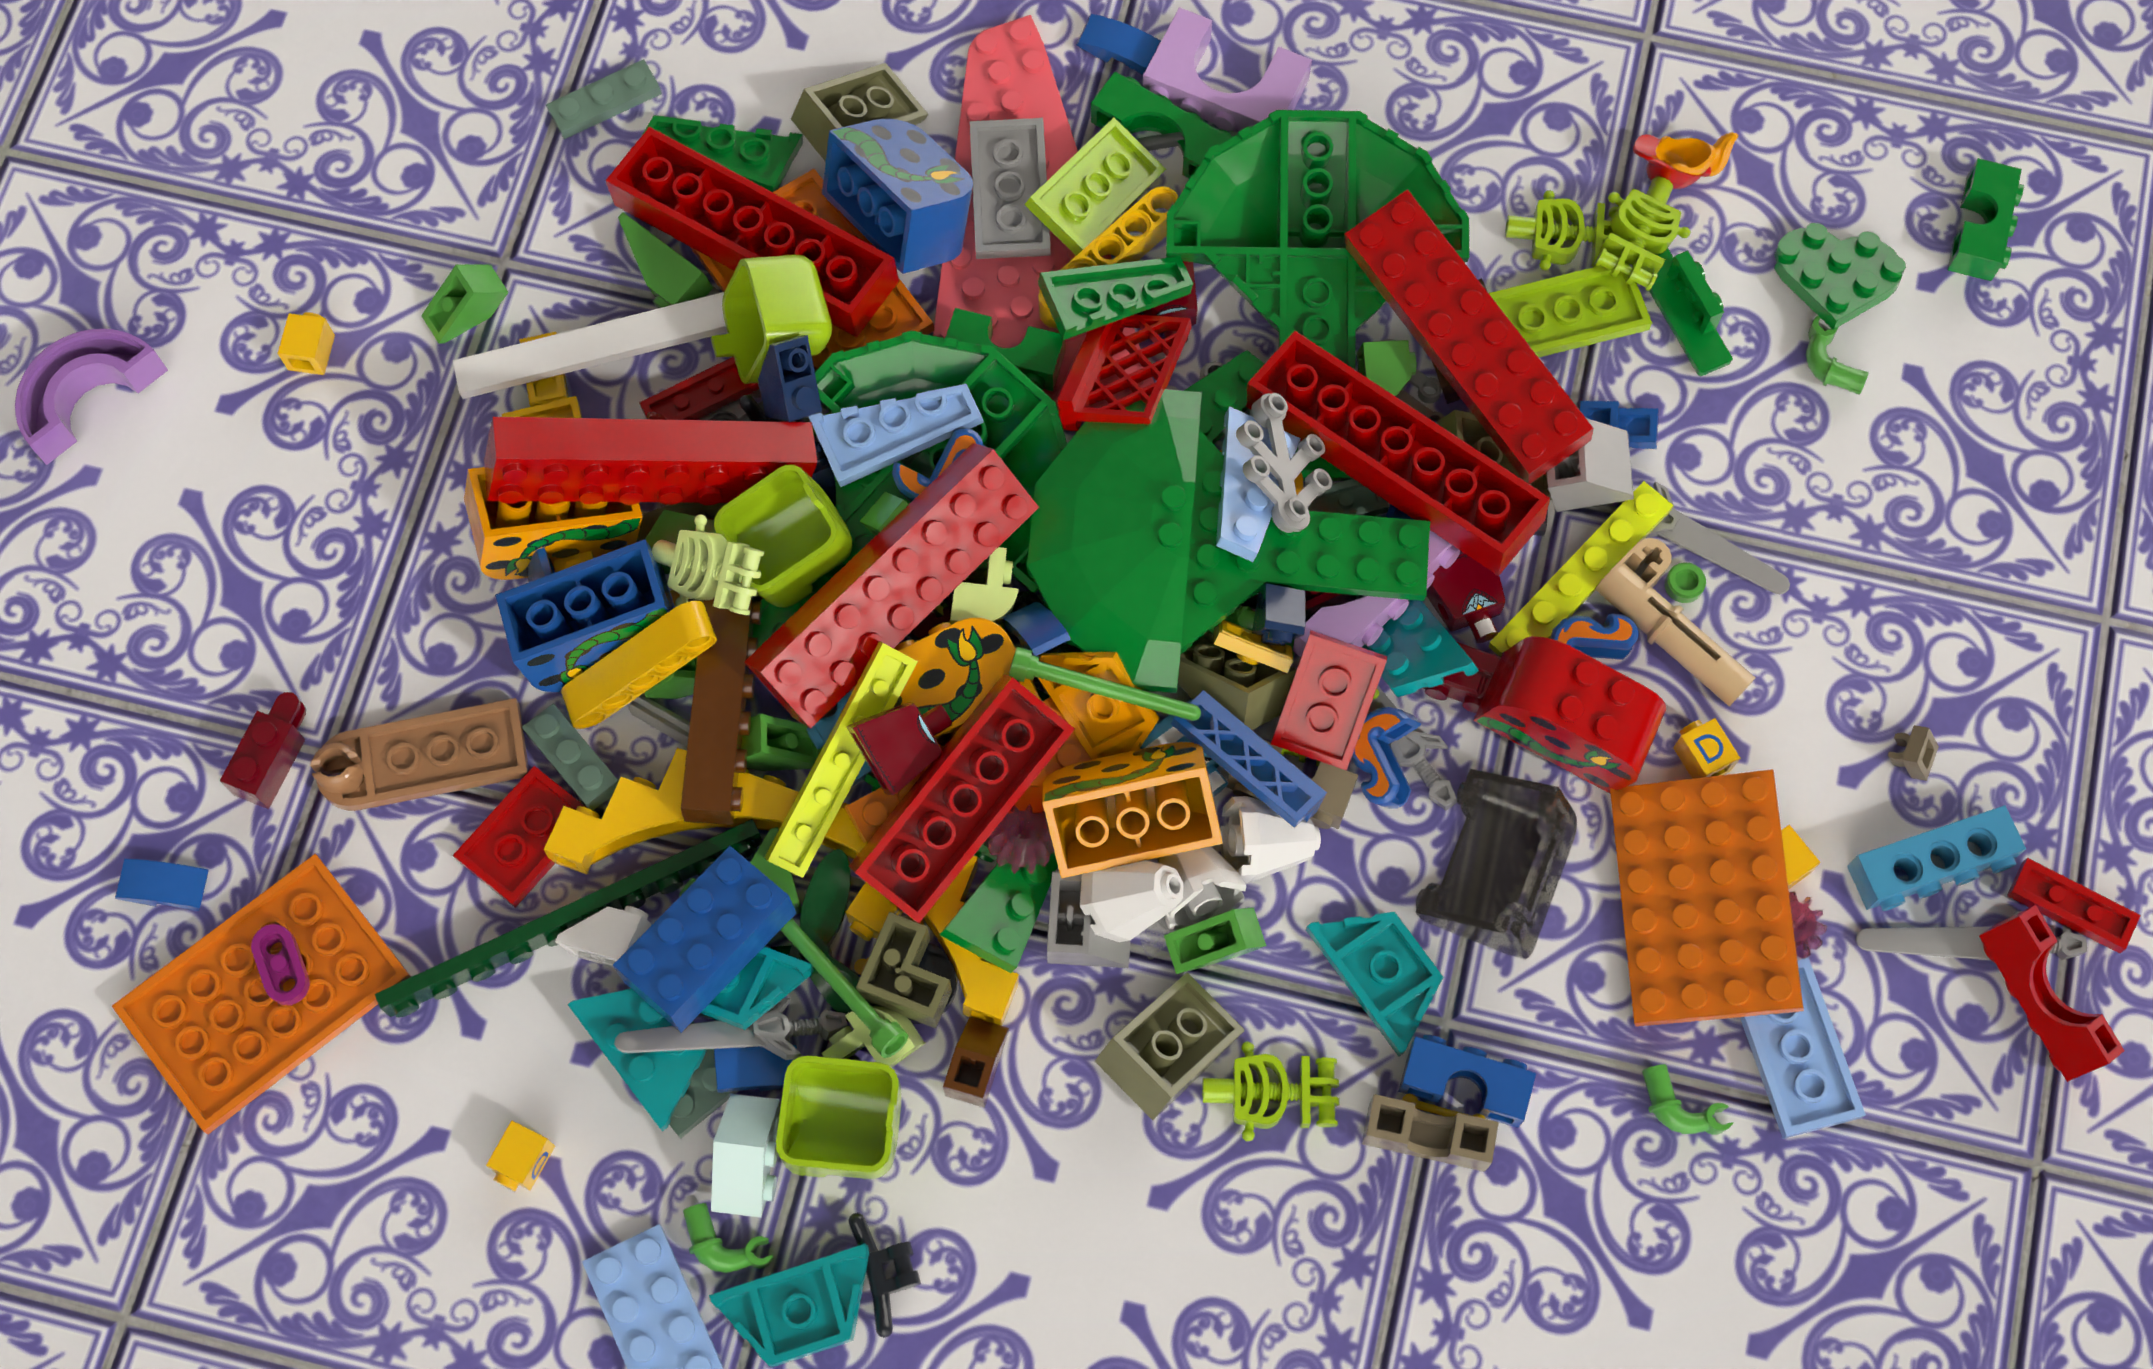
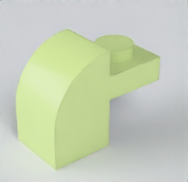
(988, 600)
(849, 1041)

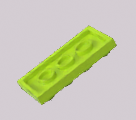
(1095, 186)
(1574, 310)

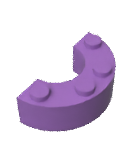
(70, 370)

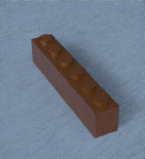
(720, 718)

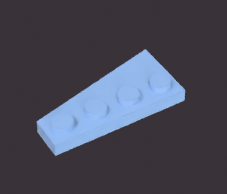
(878, 435)
(1243, 505)

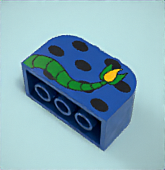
(899, 191)
(582, 613)

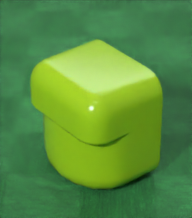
(768, 304)
(793, 526)
(839, 1117)

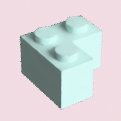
(743, 1156)

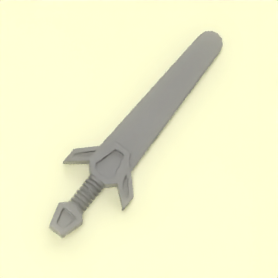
(1707, 544)
(1411, 753)
(1950, 942)
(769, 1031)

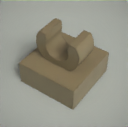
(1919, 752)

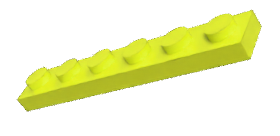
(1585, 568)
(838, 762)

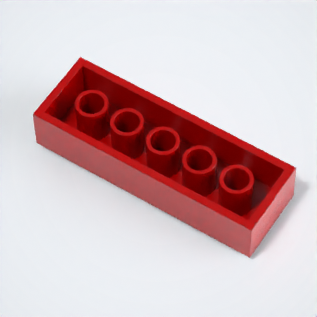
(961, 797)

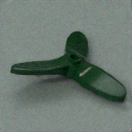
(822, 918)

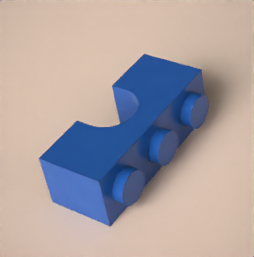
(1502, 1085)

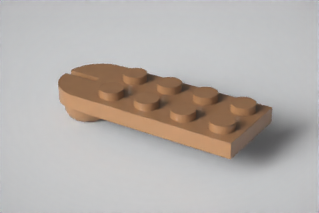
(423, 756)

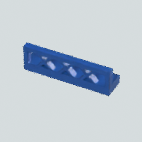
(1252, 761)

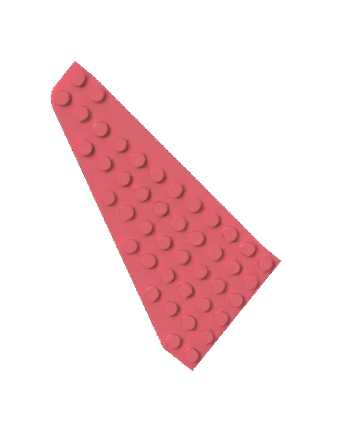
(1003, 81)

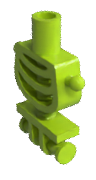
(1543, 225)
(1641, 229)
(1232, 1091)

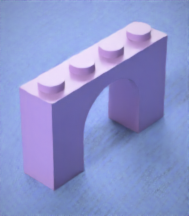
(1175, 76)

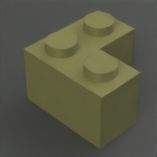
(894, 977)

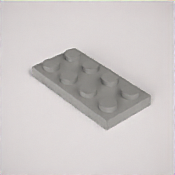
(1005, 173)

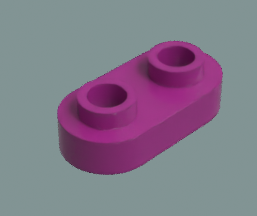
(280, 967)

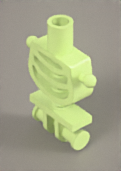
(710, 567)

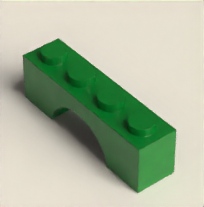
(1145, 111)

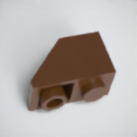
(975, 1062)

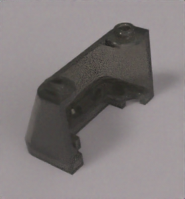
(1502, 863)

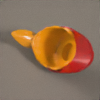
(1683, 159)

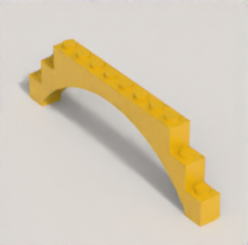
(643, 813)

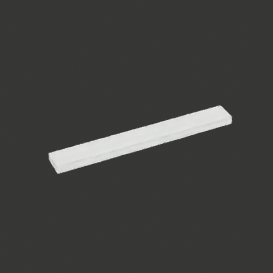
(590, 346)

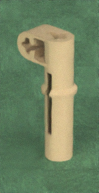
(1667, 624)

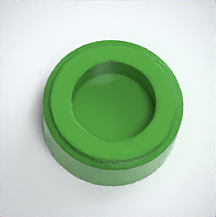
(1685, 582)

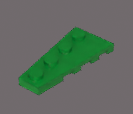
(753, 155)
(1106, 293)
(1223, 389)
(1002, 914)

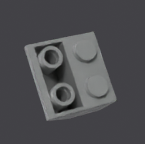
(1594, 473)
(1070, 933)

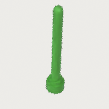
(1028, 666)
(886, 1035)

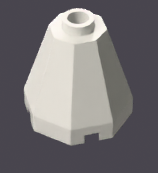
(1262, 841)
(1209, 886)
(1129, 898)

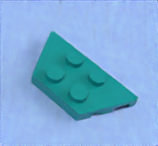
(1419, 651)
(1382, 971)
(758, 988)
(653, 1077)
(799, 1307)

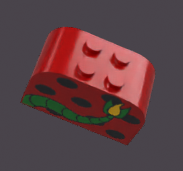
(1572, 711)

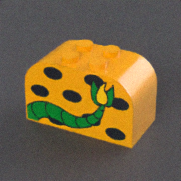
(512, 533)
(957, 669)
(1130, 808)

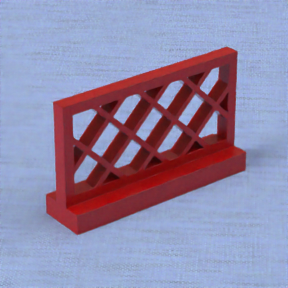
(1096, 363)

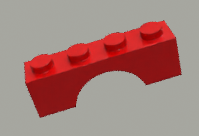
(2074, 1039)

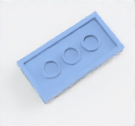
(1803, 1064)
(650, 1305)

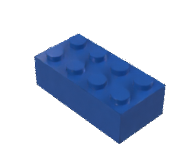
(705, 938)

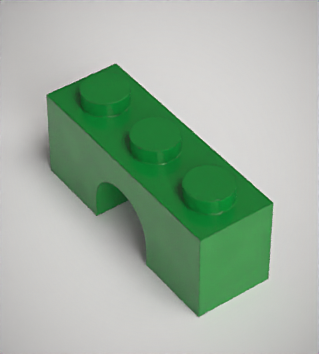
(1992, 193)
(1036, 356)

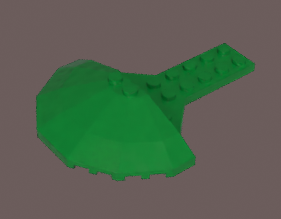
(1276, 217)
(1017, 424)
(1134, 554)

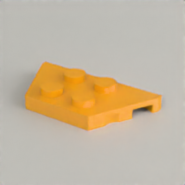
(1100, 722)

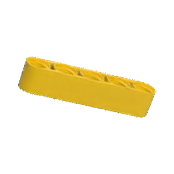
(1118, 242)
(638, 664)

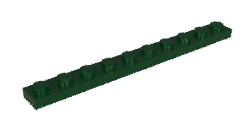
(520, 943)

